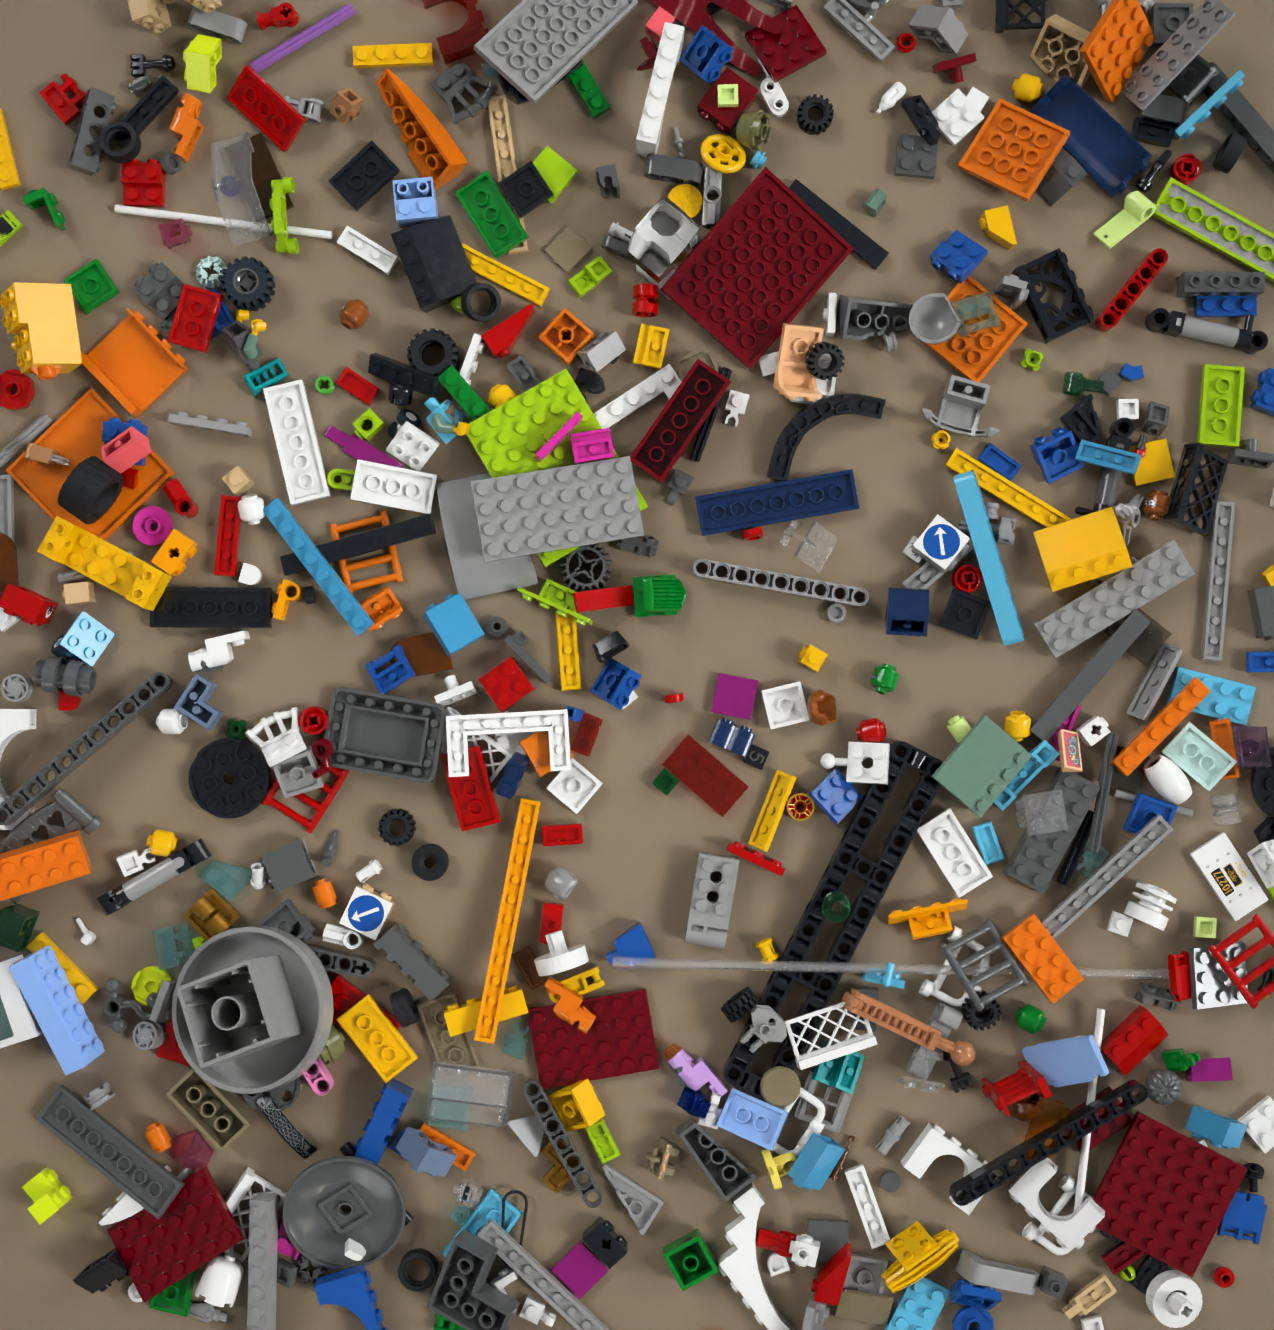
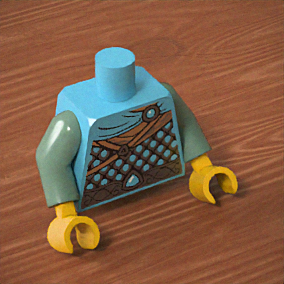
(447, 419)

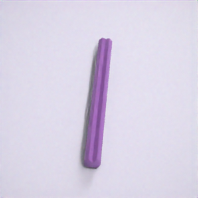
(303, 38)

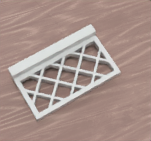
(832, 1051)
(238, 1194)

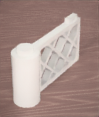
(452, 712)

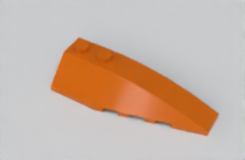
(428, 141)

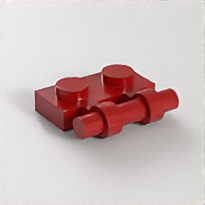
(60, 102)

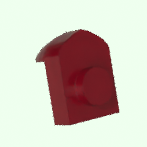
(651, 51)

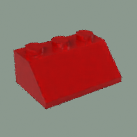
(1133, 1040)

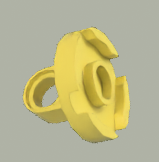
(777, 1167)

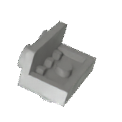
(1014, 288)

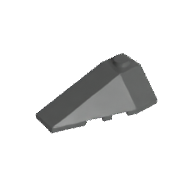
(1060, 177)
(870, 317)

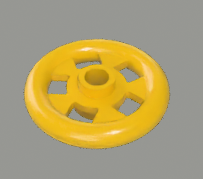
(723, 153)

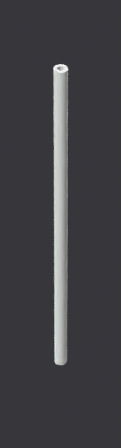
(211, 220)
(1084, 1154)

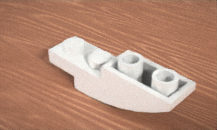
(123, 1209)

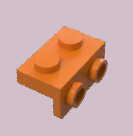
(382, 607)

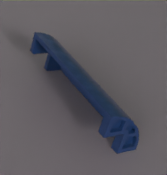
(1095, 137)

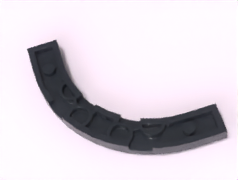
(811, 416)

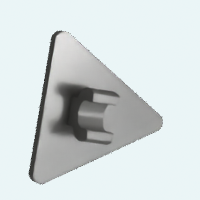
(529, 1132)

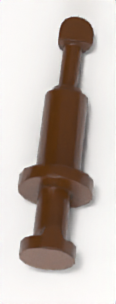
(833, 1176)

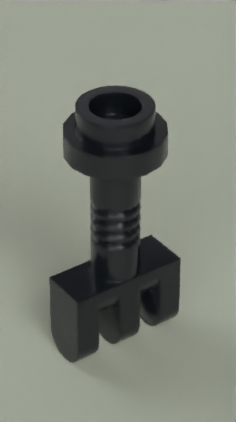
(167, 62)
(1145, 183)
(959, 1076)

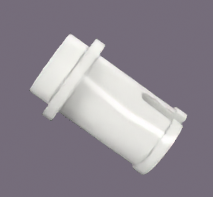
(619, 232)
(368, 871)
(258, 880)

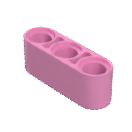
(314, 1077)

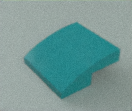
(839, 1072)

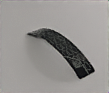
(284, 1127)

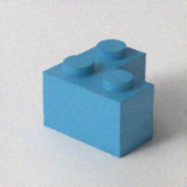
(1219, 1129)

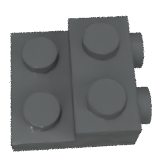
(160, 290)
(289, 919)

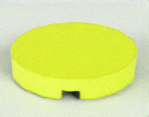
(148, 981)

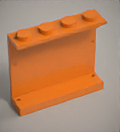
(135, 363)

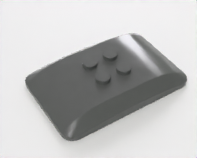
(385, 734)

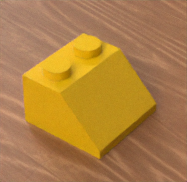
(577, 1105)

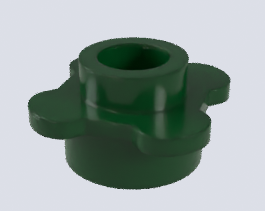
(241, 725)

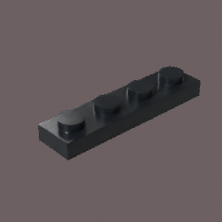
(148, 108)

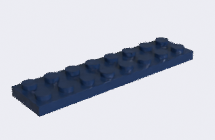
(777, 502)

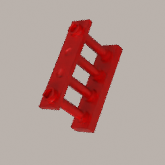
(1016, 1087)

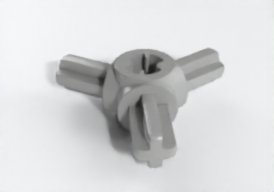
(1128, 515)

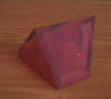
(191, 1150)

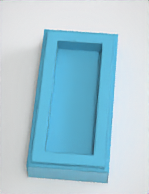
(987, 842)

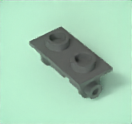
(646, 545)
(1150, 993)

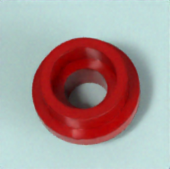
(906, 37)
(1219, 1273)

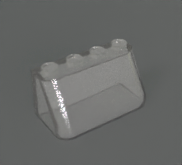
(469, 1094)

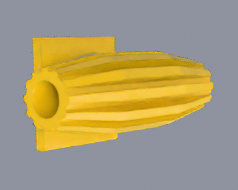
(917, 1255)

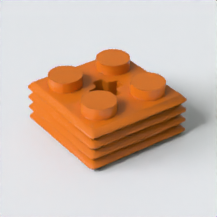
(566, 323)

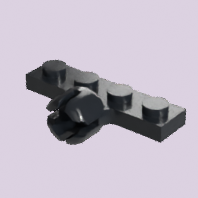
(402, 379)

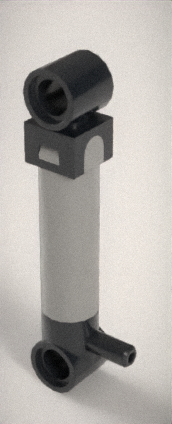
(1179, 324)
(154, 877)

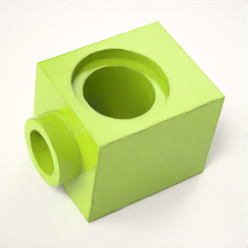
(367, 416)

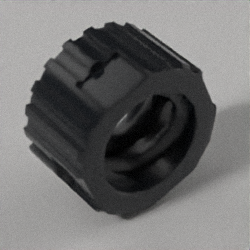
(309, 595)

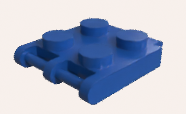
(1244, 1217)

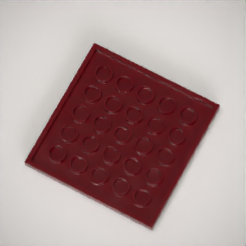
(1166, 1193)

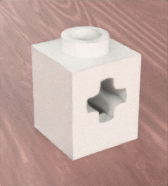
(1085, 729)

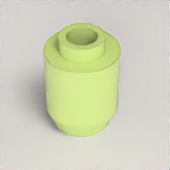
(958, 727)

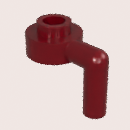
(322, 750)

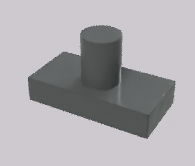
(1251, 456)

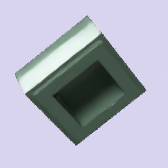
(875, 202)

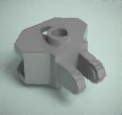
(764, 1030)

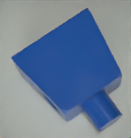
(632, 944)

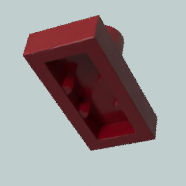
(954, 66)

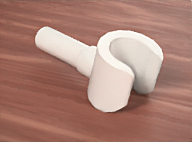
(88, 936)

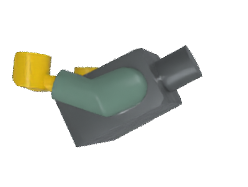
(244, 340)

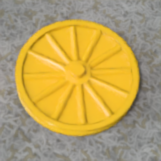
(687, 198)

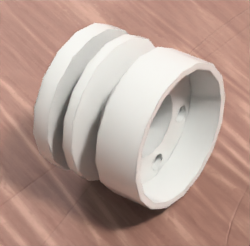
(1150, 905)

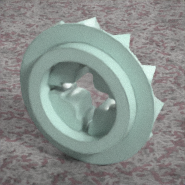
(215, 279)

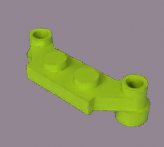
(279, 222)

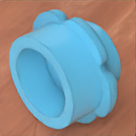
(758, 160)

